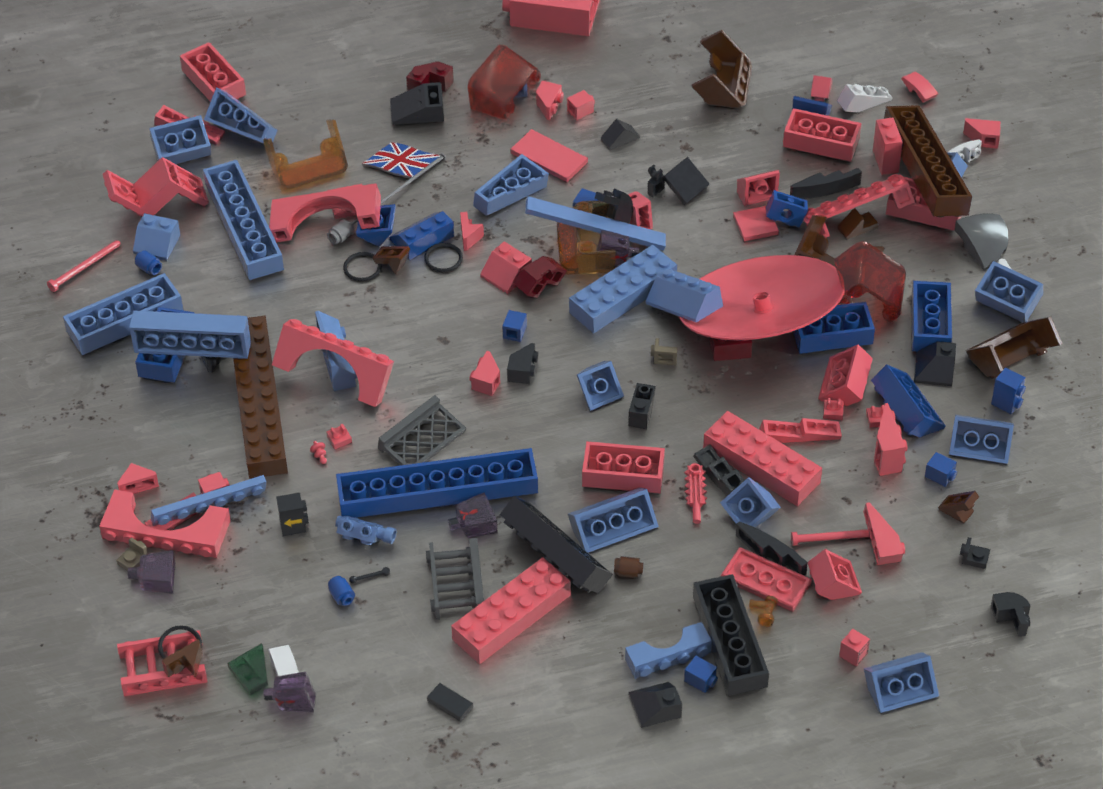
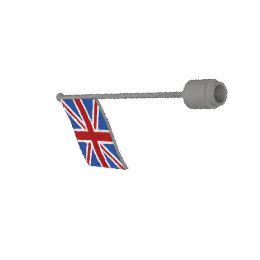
(397, 160)

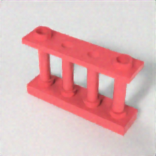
(154, 680)

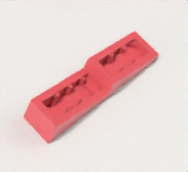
(168, 115)
(802, 432)

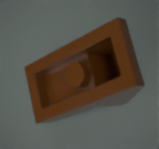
(857, 224)
(392, 255)
(959, 505)
(186, 657)

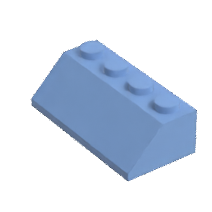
(684, 295)
(339, 370)
(613, 519)

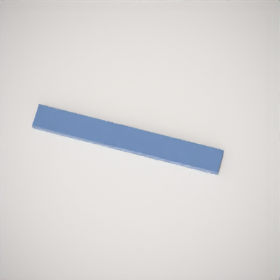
(594, 222)

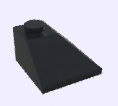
(935, 364)
(656, 704)

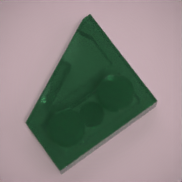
(250, 669)

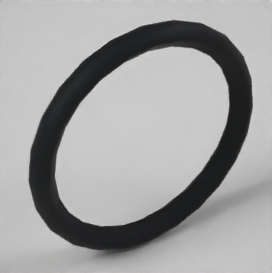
(443, 269)
(357, 278)
(180, 627)

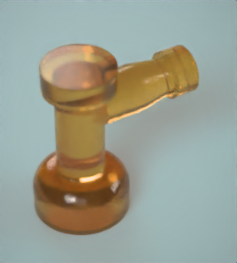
(765, 618)

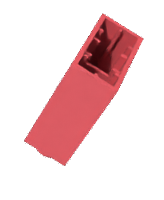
(553, 15)

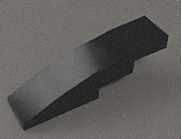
(821, 185)
(718, 470)
(771, 547)

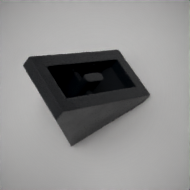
(619, 134)

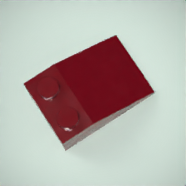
(730, 349)

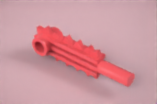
(695, 490)

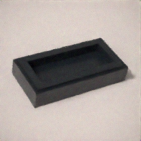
(450, 701)

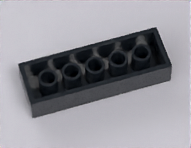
(555, 545)
(731, 634)

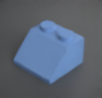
(156, 235)

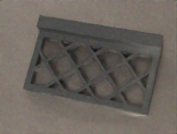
(413, 421)

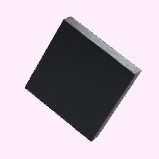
(685, 180)

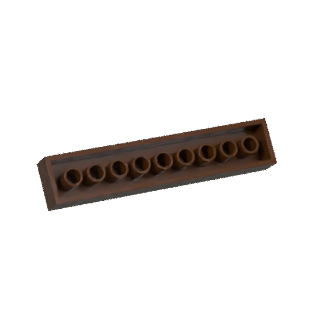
(929, 163)
(260, 405)

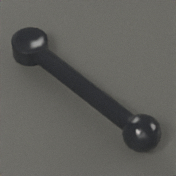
(385, 571)

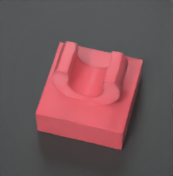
(833, 409)
(874, 416)
(339, 436)

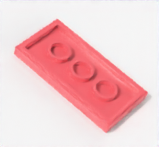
(550, 155)
(767, 578)

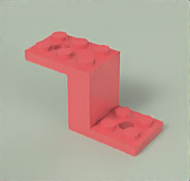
(155, 188)

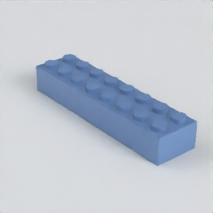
(243, 220)

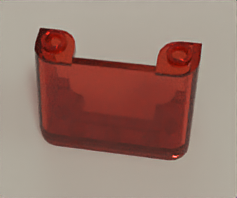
(499, 81)
(869, 270)

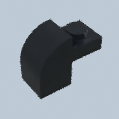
(620, 204)
(1013, 607)

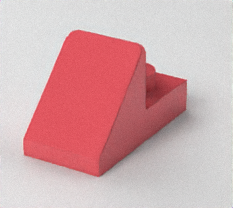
(470, 232)

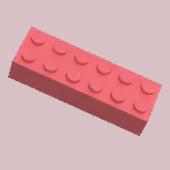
(763, 458)
(511, 610)

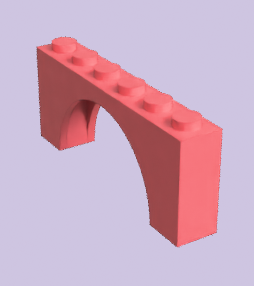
(291, 211)
(371, 368)
(199, 538)

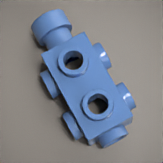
(364, 530)

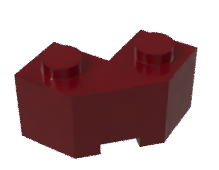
(431, 73)
(537, 274)

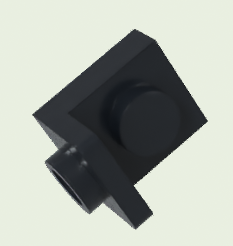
(974, 555)

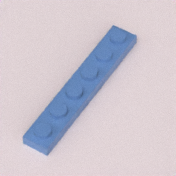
(201, 502)

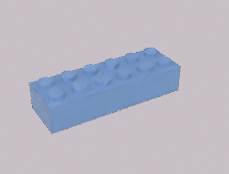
(619, 289)
(111, 317)
(190, 334)

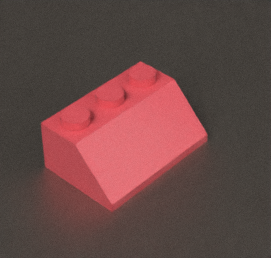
(846, 376)

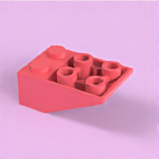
(889, 445)

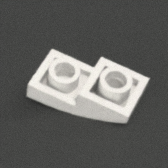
(968, 150)
(282, 660)

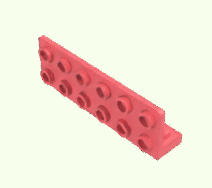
(895, 184)

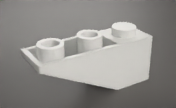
(859, 98)

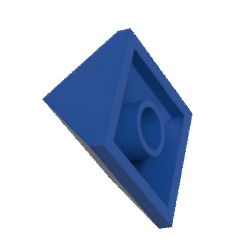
(811, 105)
(379, 234)

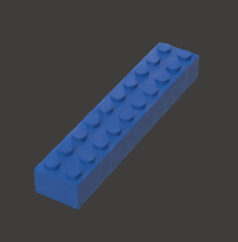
(436, 483)

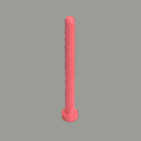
(53, 284)
(795, 538)

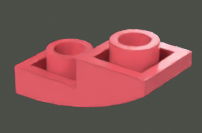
(920, 85)

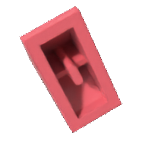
(137, 479)

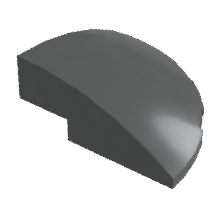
(983, 237)

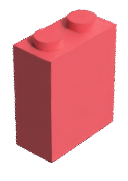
(887, 146)

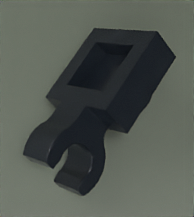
(656, 183)

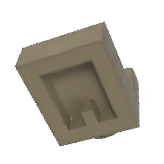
(664, 354)
(132, 555)

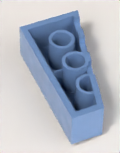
(234, 116)
(510, 185)

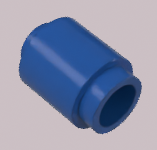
(148, 262)
(341, 591)

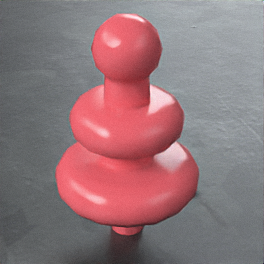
(318, 449)

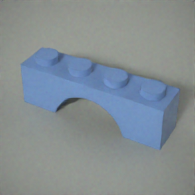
(647, 659)

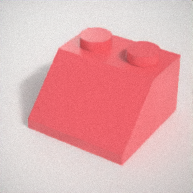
(757, 187)
(504, 266)
(833, 576)

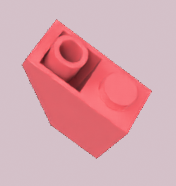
(548, 97)
(984, 130)
(486, 376)

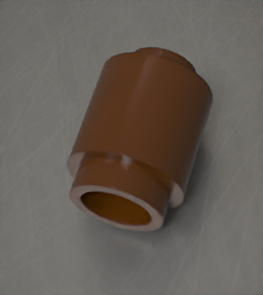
(628, 567)

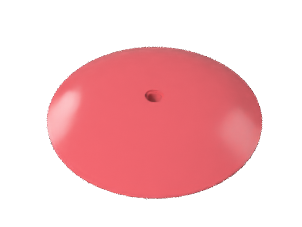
(769, 297)

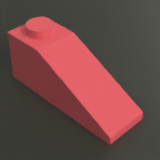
(883, 538)

